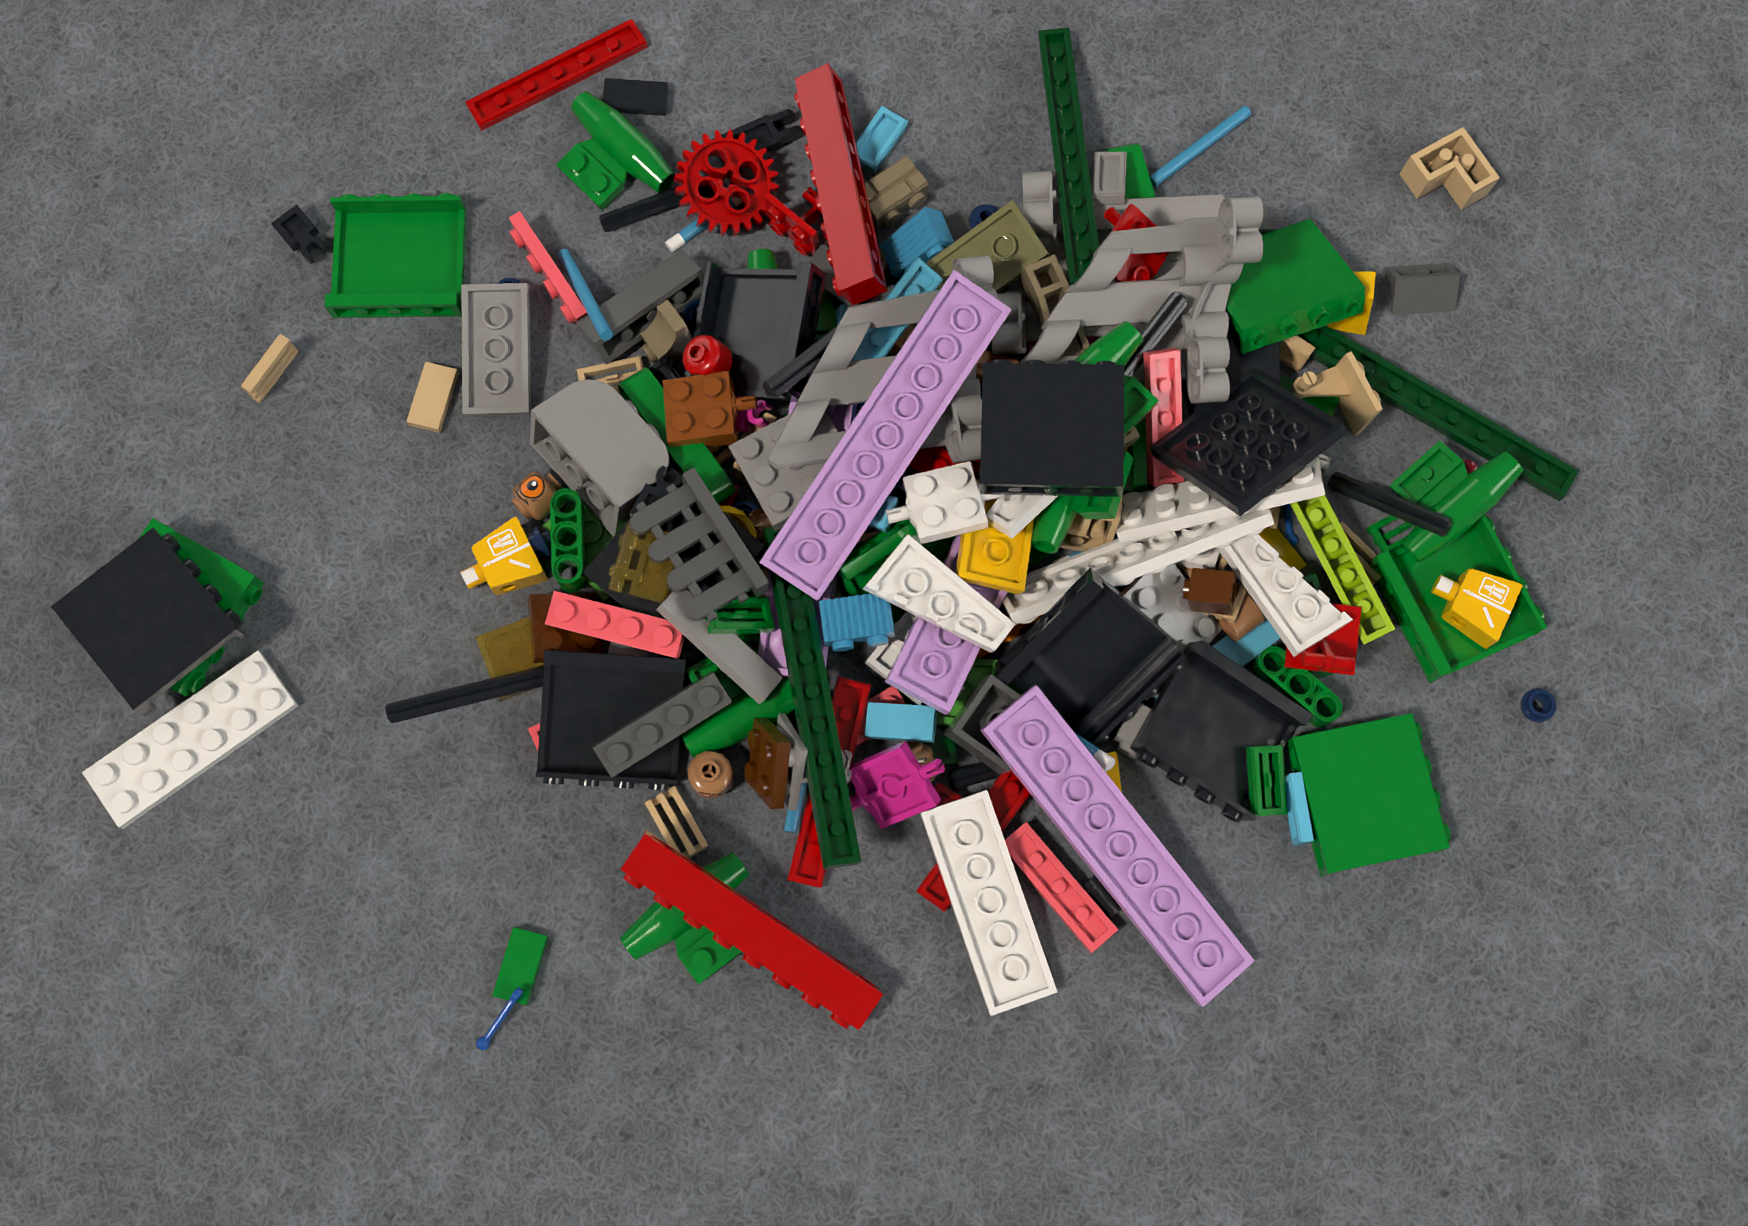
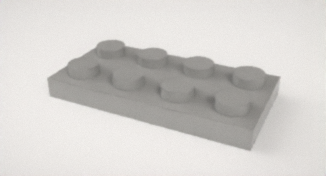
(496, 349)

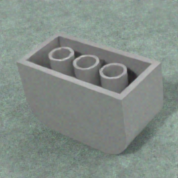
(598, 448)

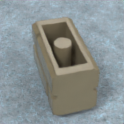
(895, 192)

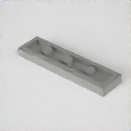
(724, 650)

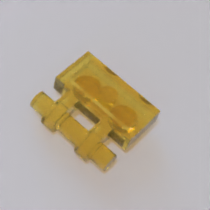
(649, 578)

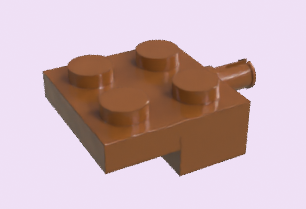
(703, 410)

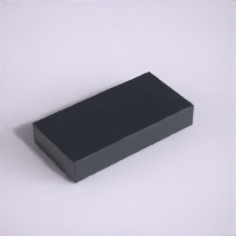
(636, 96)

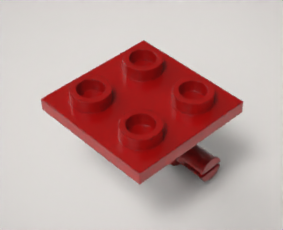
(797, 228)
(1137, 266)
(1333, 653)

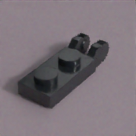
(765, 131)

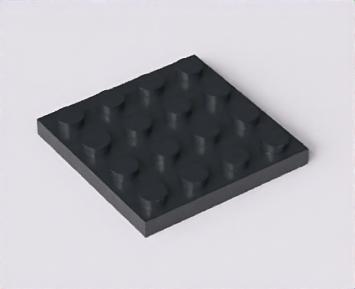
(1248, 443)

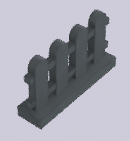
(696, 530)

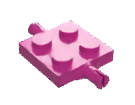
(894, 785)

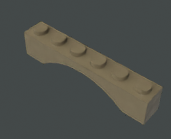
(1044, 287)

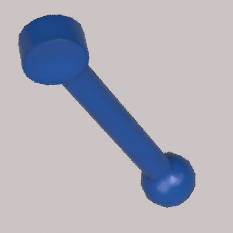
(1292, 539)
(483, 1042)

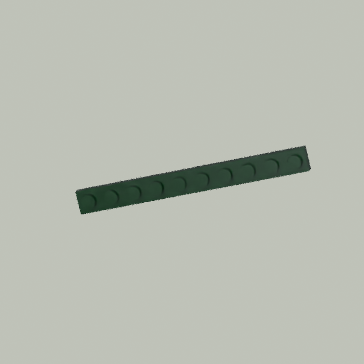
(1068, 151)
(1445, 413)
(815, 722)

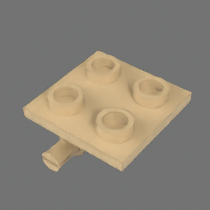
(1348, 382)

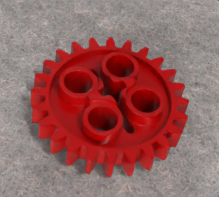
(735, 155)

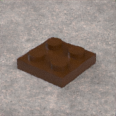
(555, 638)
(768, 762)

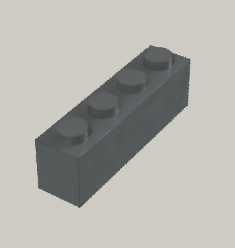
(636, 305)
(661, 724)

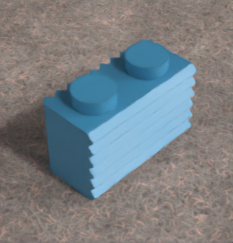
(919, 237)
(855, 621)

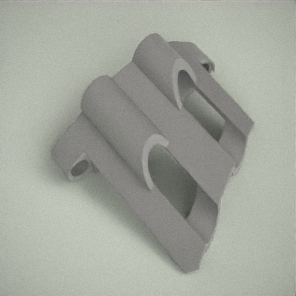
(1044, 217)
(1209, 265)
(848, 382)

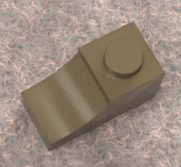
(665, 335)

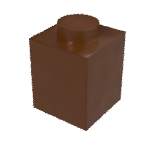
(1210, 591)

